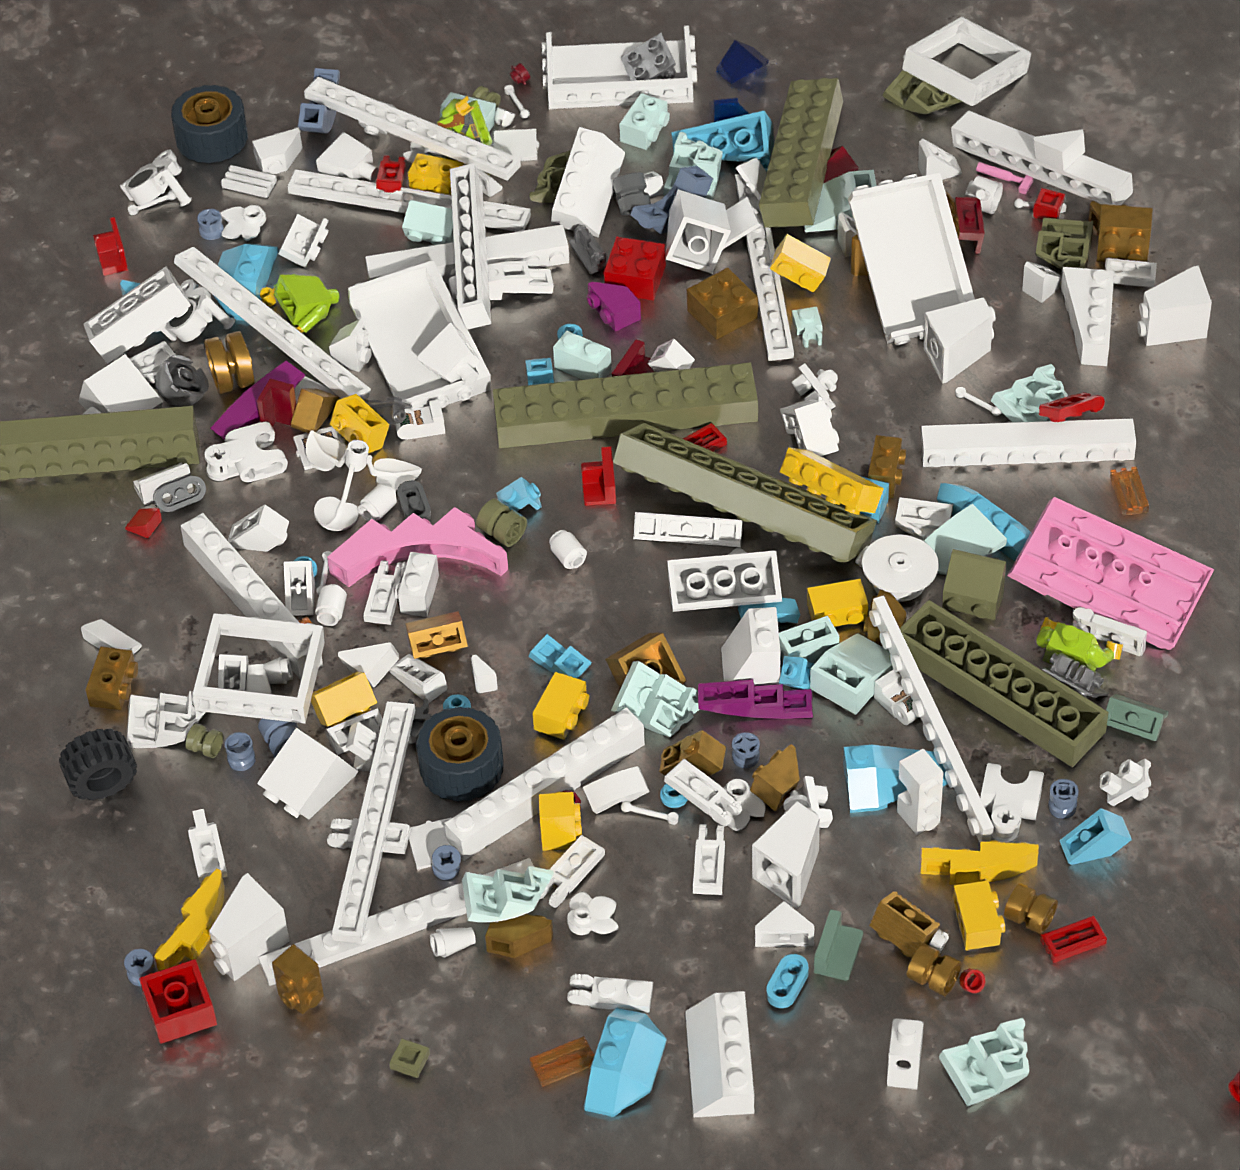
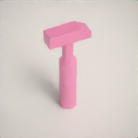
(1006, 175)

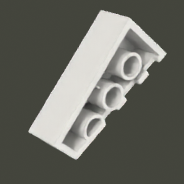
(1089, 306)

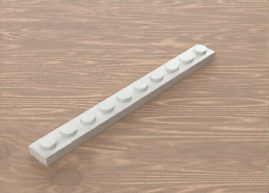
(412, 128)
(366, 194)
(767, 283)
(270, 324)
(934, 726)
(373, 823)
(387, 925)

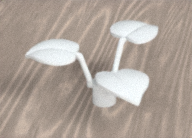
(327, 452)

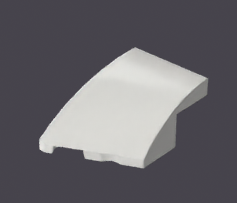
(160, 720)

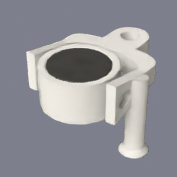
(153, 180)
(197, 316)

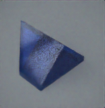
(740, 62)
(726, 109)

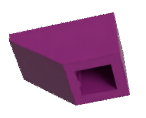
(614, 304)

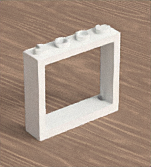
(1011, 58)
(251, 703)

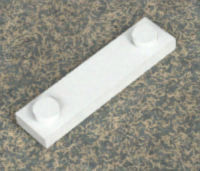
(688, 529)

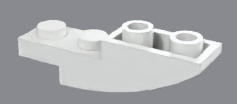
(512, 278)

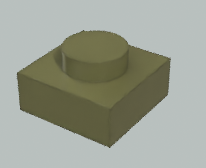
(409, 1058)

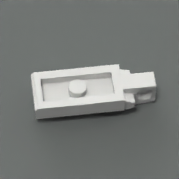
(206, 846)

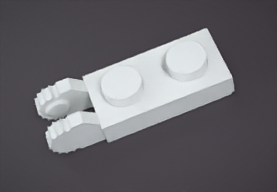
(382, 599)
(1109, 629)
(702, 792)
(395, 841)
(709, 862)
(573, 868)
(611, 993)

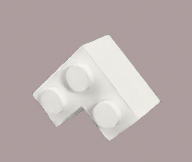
(811, 426)

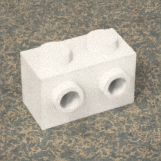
(417, 584)

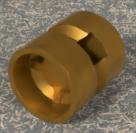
(1029, 908)
(931, 968)

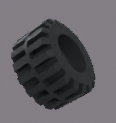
(97, 764)

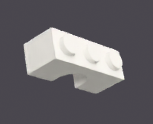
(922, 801)

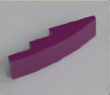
(245, 408)
(753, 701)

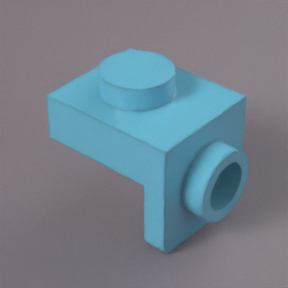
(520, 494)
(796, 672)

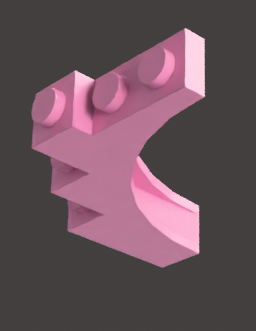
(448, 538)

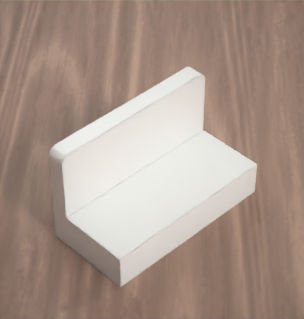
(148, 485)

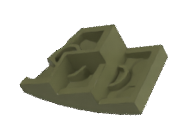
(917, 95)
(550, 178)
(1065, 242)

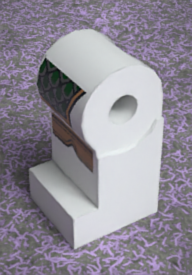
(422, 422)
(891, 696)

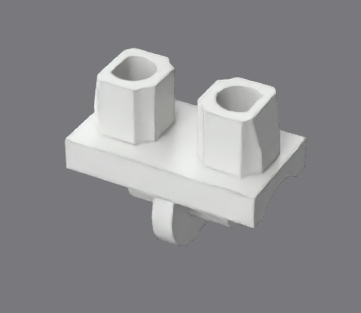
(808, 381)
(1130, 781)
(811, 796)

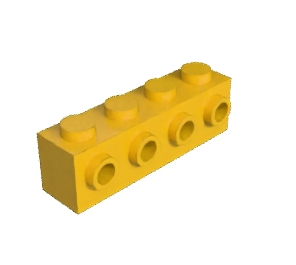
(831, 480)

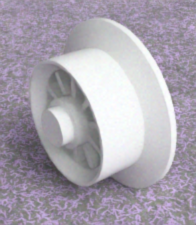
(900, 566)

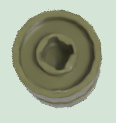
(501, 522)

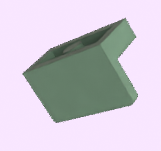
(1135, 717)
(837, 948)

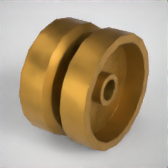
(233, 361)

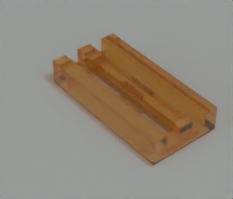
(1126, 475)
(564, 1065)

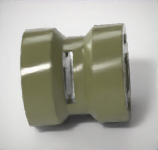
(204, 740)

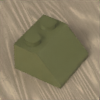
(974, 584)

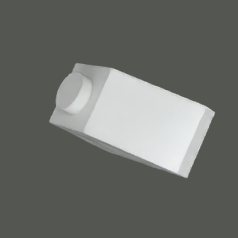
(278, 151)
(259, 530)

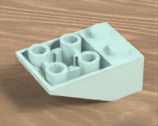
(835, 199)
(849, 672)

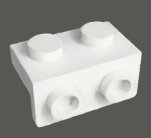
(302, 240)

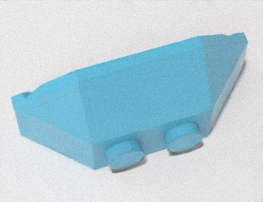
(248, 266)
(624, 1062)

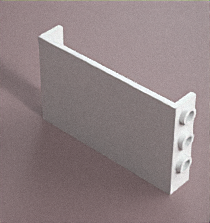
(598, 77)
(909, 252)
(402, 319)

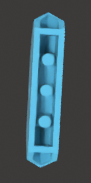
(963, 496)

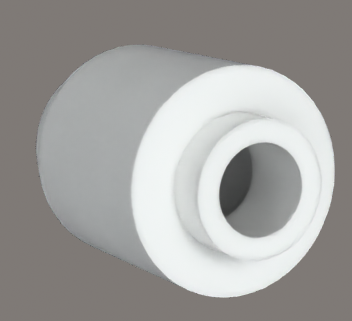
(377, 502)
(567, 549)
(330, 604)

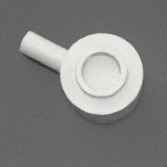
(987, 191)

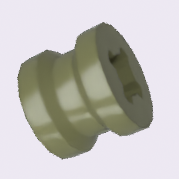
(483, 93)

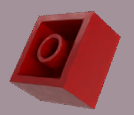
(636, 266)
(178, 1001)

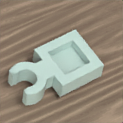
(808, 323)

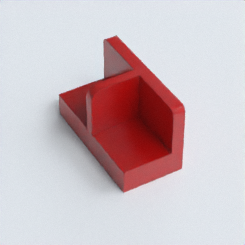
(111, 250)
(599, 480)

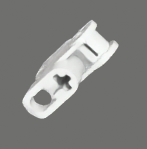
(244, 455)
(1010, 802)

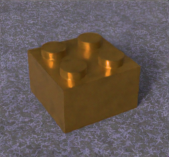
(1124, 233)
(722, 303)

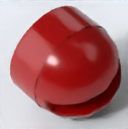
(974, 983)

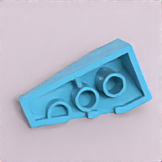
(737, 137)
(873, 775)

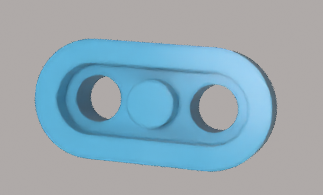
(785, 983)

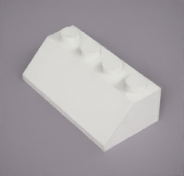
(587, 182)
(137, 315)
(724, 581)
(720, 1056)

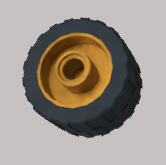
(209, 123)
(460, 753)

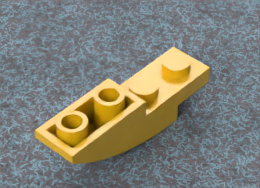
(991, 863)
(199, 916)

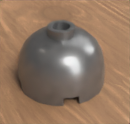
(180, 382)

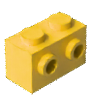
(432, 174)
(800, 263)
(358, 421)
(840, 601)
(343, 699)
(560, 706)
(559, 820)
(977, 915)

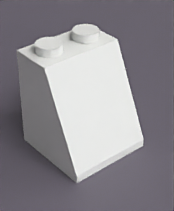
(696, 231)
(1176, 309)
(958, 336)
(119, 389)
(753, 649)
(305, 775)
(787, 854)
(247, 929)

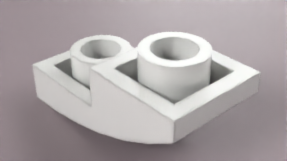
(616, 787)

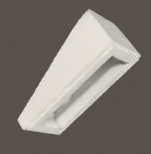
(421, 678)

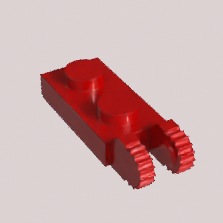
(390, 175)
(1071, 406)

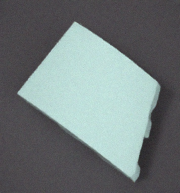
(694, 154)
(1027, 394)
(965, 532)
(656, 700)
(504, 894)
(988, 1062)

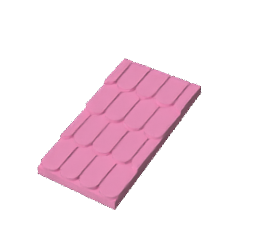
(1110, 572)

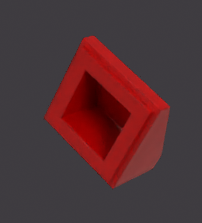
(1048, 204)
(145, 522)

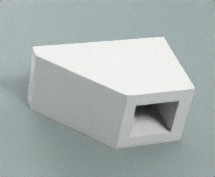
(351, 346)

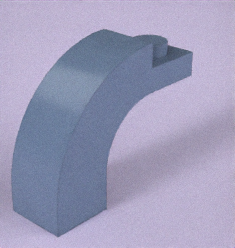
(318, 117)
(656, 215)

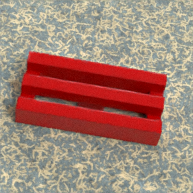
(712, 442)
(1075, 943)

